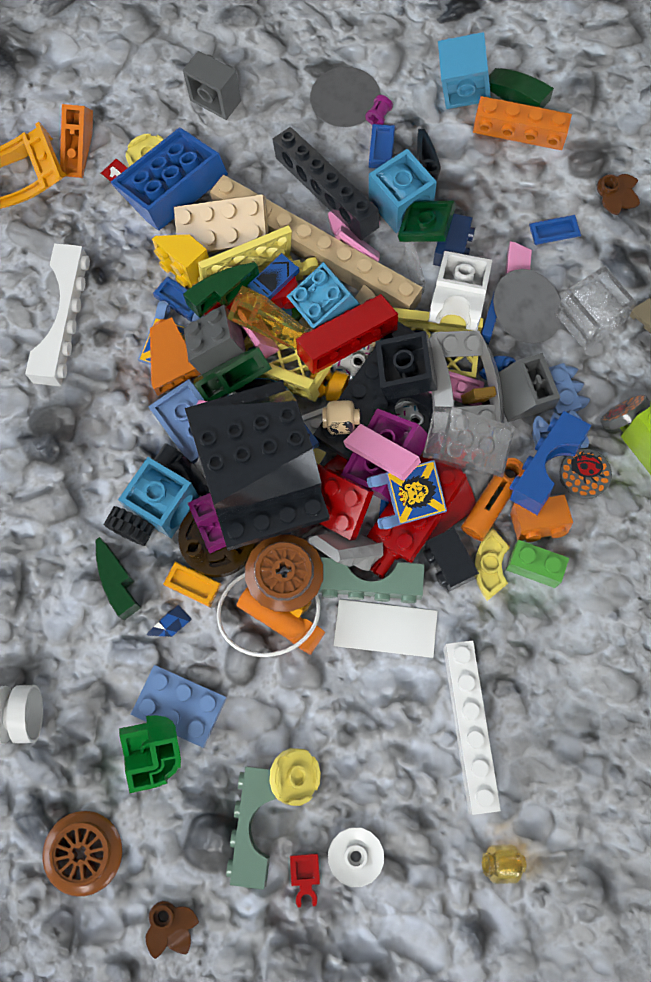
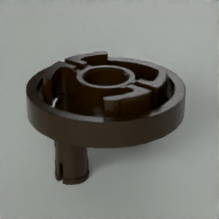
(199, 558)

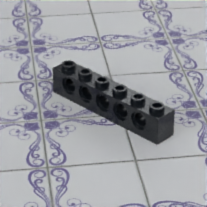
(326, 183)

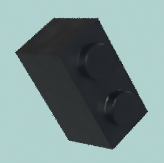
(450, 560)

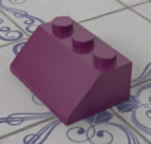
(396, 429)

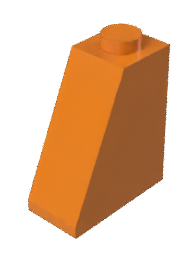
(169, 357)

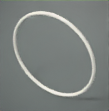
(256, 653)

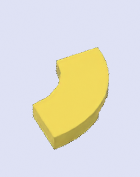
(489, 564)

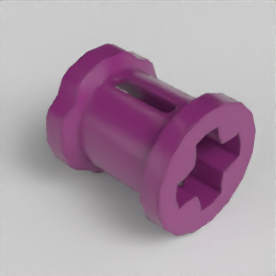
(379, 110)

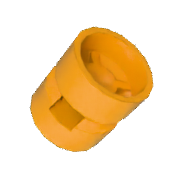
(336, 385)

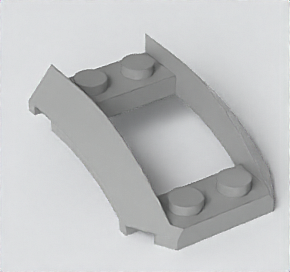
(465, 345)

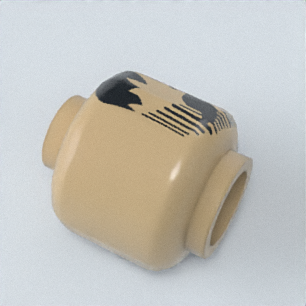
(340, 417)

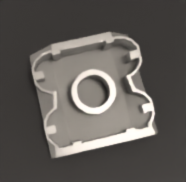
(357, 552)

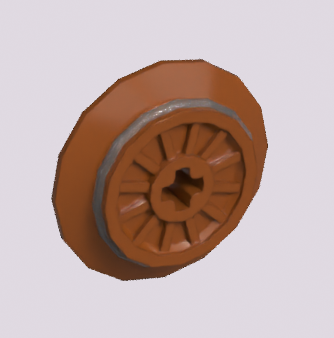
(302, 581)

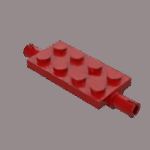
(408, 538)

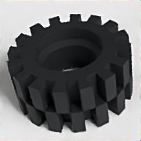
(129, 525)

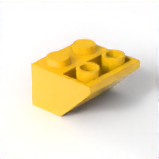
(180, 256)

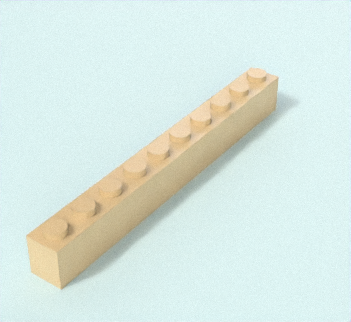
(344, 261)

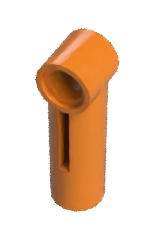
(480, 519)
(282, 622)

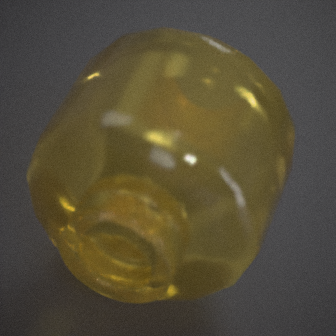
(503, 864)

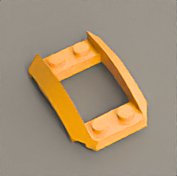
(45, 163)

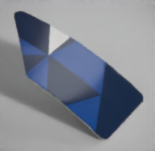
(171, 623)

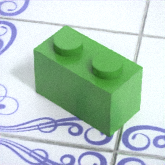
(537, 564)

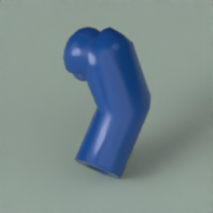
(501, 363)

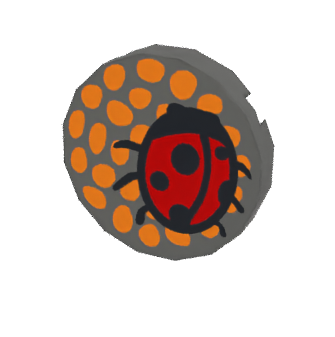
(624, 412)
(585, 474)

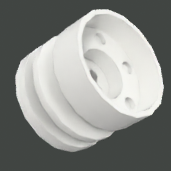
(20, 714)

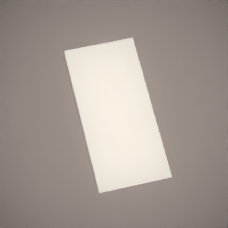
(385, 628)

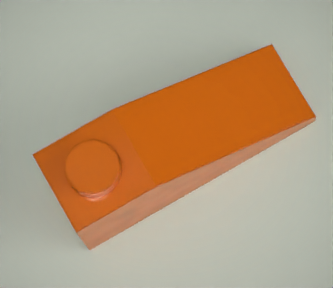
(75, 139)

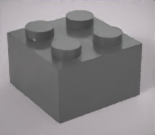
(212, 85)
(213, 340)

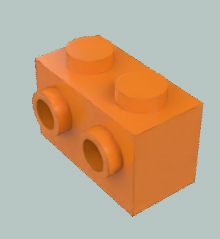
(552, 520)

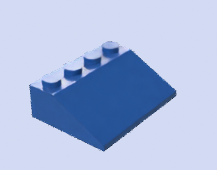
(170, 176)

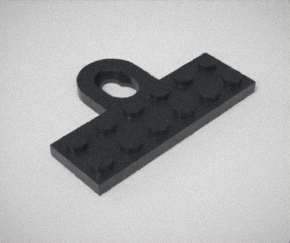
(368, 397)

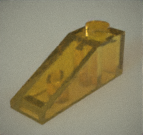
(265, 317)

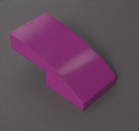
(207, 522)

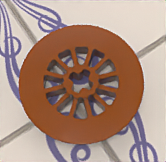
(108, 865)

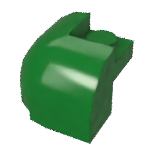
(150, 753)

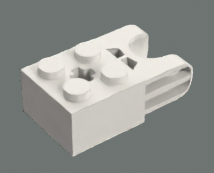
(461, 288)

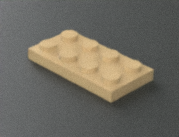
(223, 222)

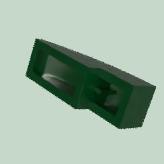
(519, 88)
(219, 288)
(232, 374)
(115, 581)

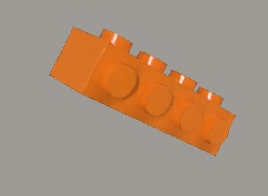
(522, 123)

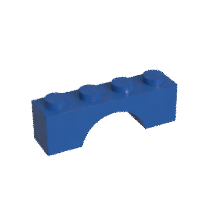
(564, 439)

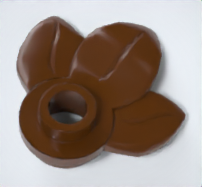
(620, 194)
(170, 933)

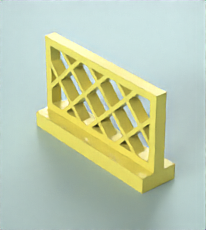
(261, 256)
(419, 321)
(292, 379)

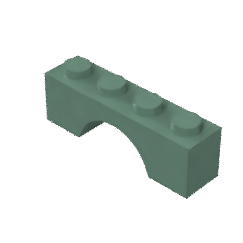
(402, 583)
(249, 863)

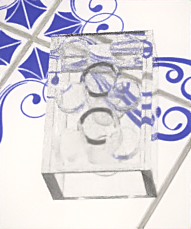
(468, 441)

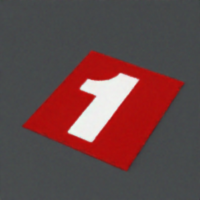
(113, 170)

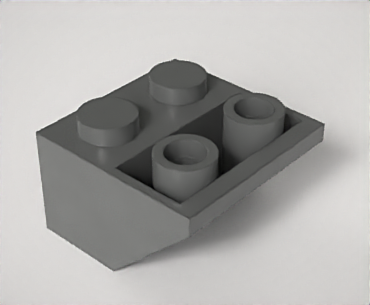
(528, 388)

